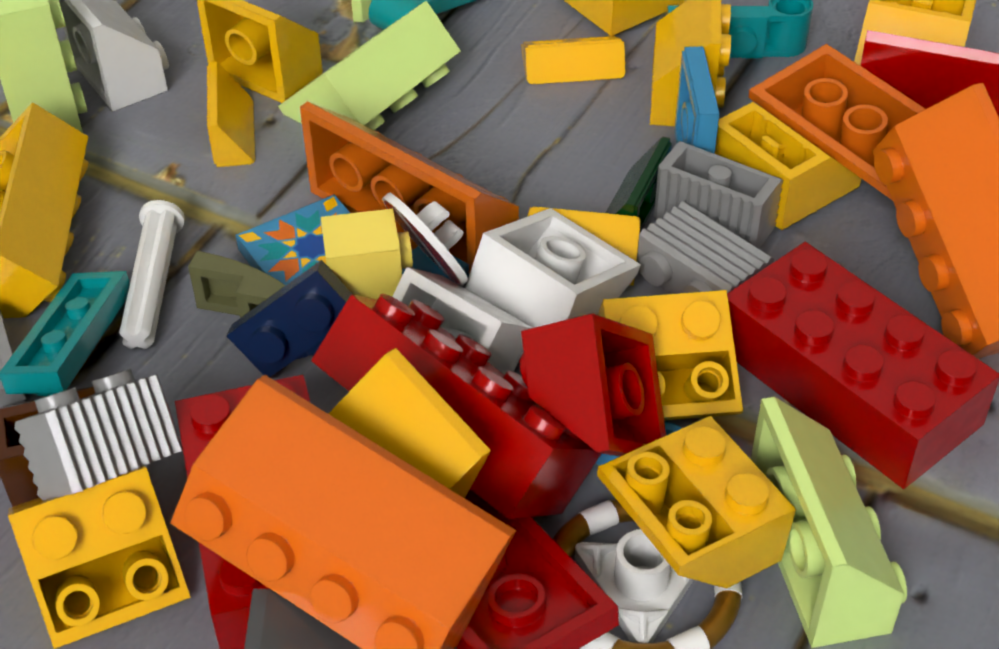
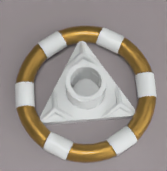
(641, 584)

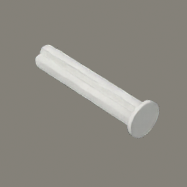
(147, 285)

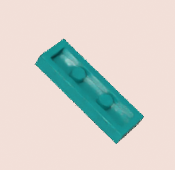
(65, 334)

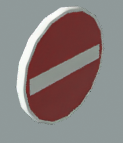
(432, 244)

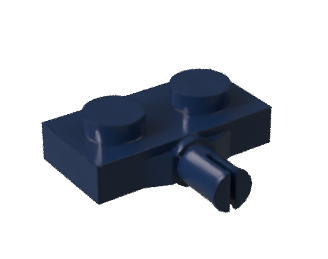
(291, 320)

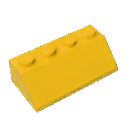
(38, 199)

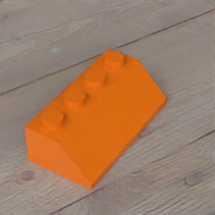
(836, 108)
(365, 166)
(947, 205)
(340, 524)

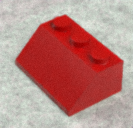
(929, 69)

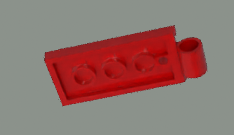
(537, 596)

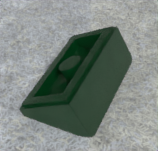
(638, 189)

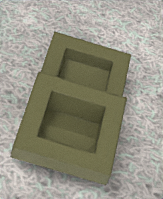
(228, 284)

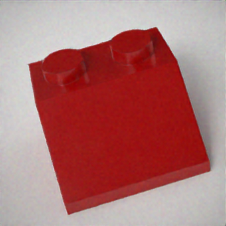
(596, 381)

